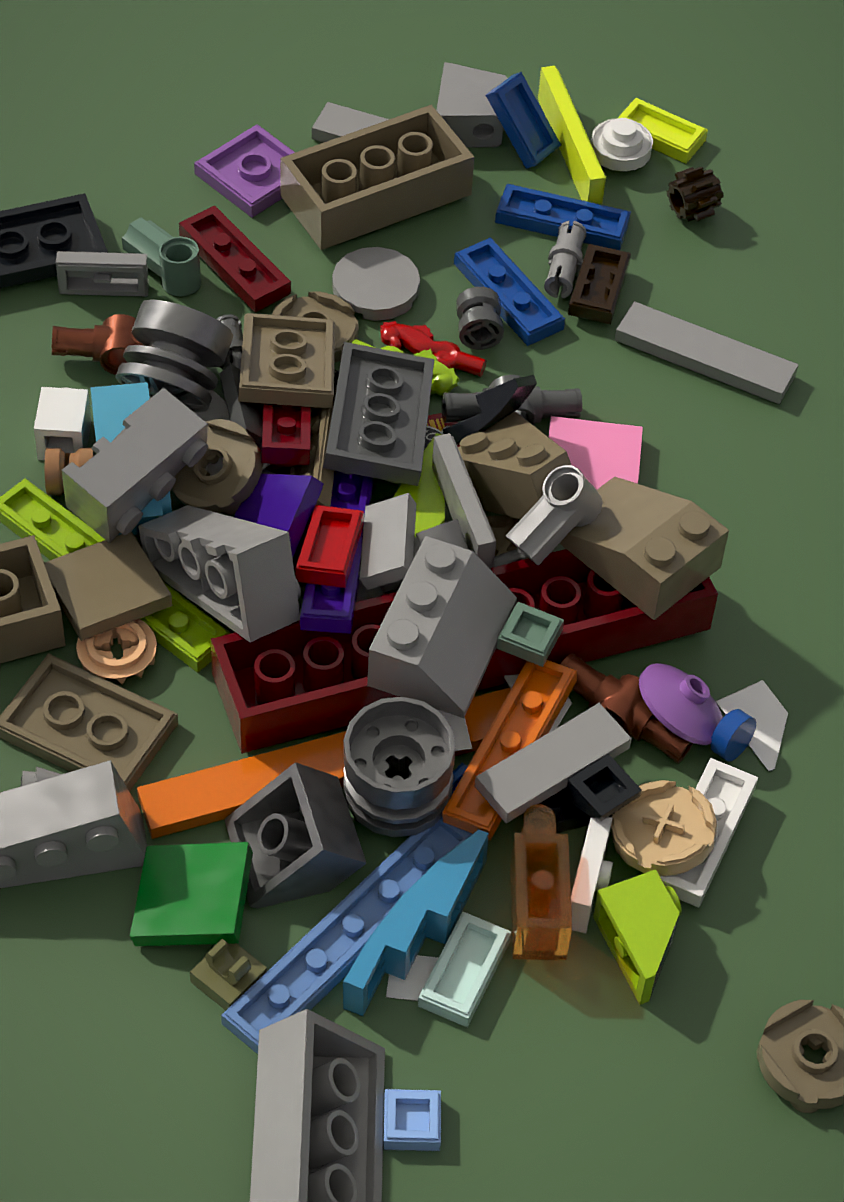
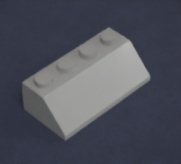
(317, 1113)

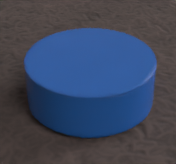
(733, 734)

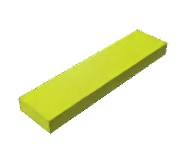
(571, 134)

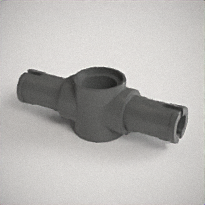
(538, 406)

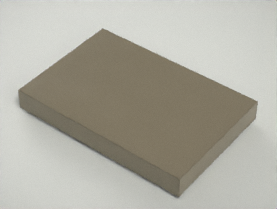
(287, 361)
(85, 721)

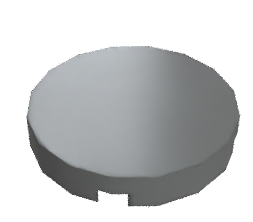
(376, 282)

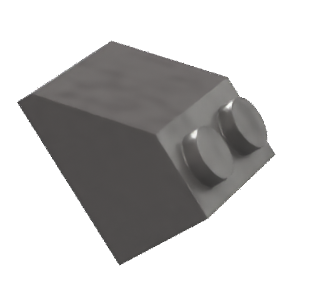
(297, 837)

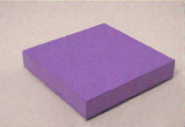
(246, 170)

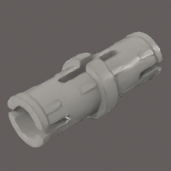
(565, 259)

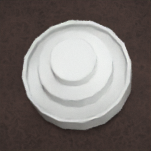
(622, 144)

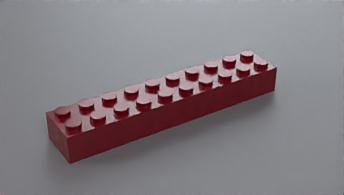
(318, 680)

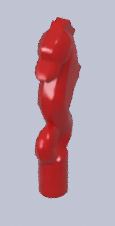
(418, 338)

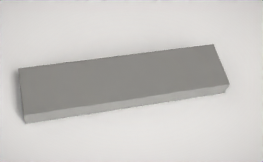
(706, 352)

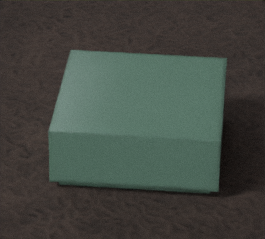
(530, 634)

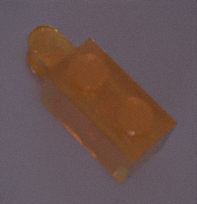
(540, 888)

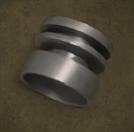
(176, 352)
(398, 766)

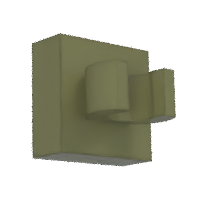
(226, 973)

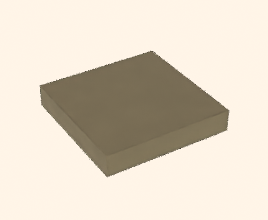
(107, 585)

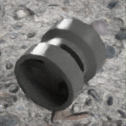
(479, 318)

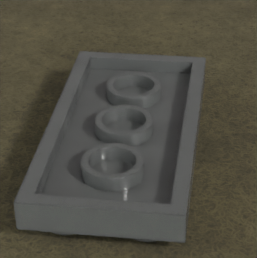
(380, 414)

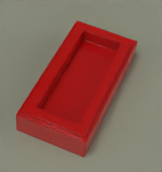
(330, 546)

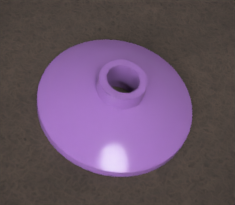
(680, 702)

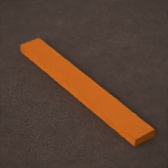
(220, 790)

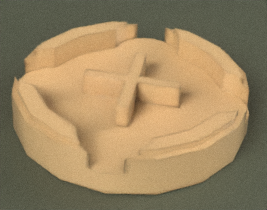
(665, 829)

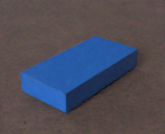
(523, 120)

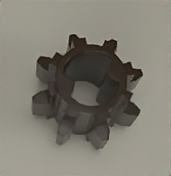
(695, 194)

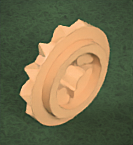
(138, 651)

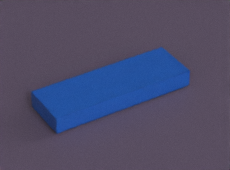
(546, 212)
(521, 301)

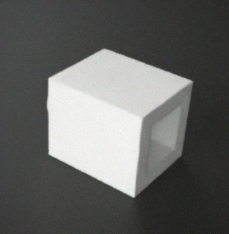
(62, 420)

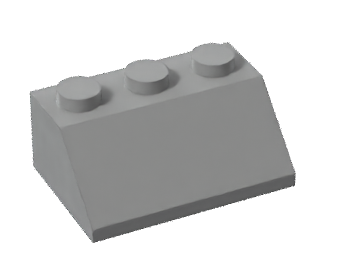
(440, 628)

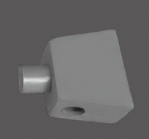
(466, 107)

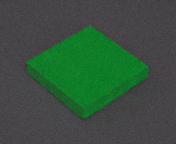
(192, 894)

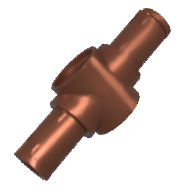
(103, 343)
(626, 706)

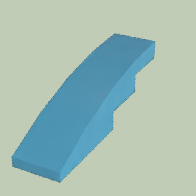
(423, 911)

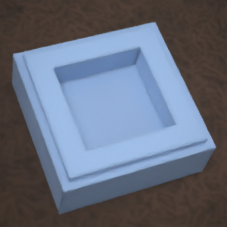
(412, 1120)

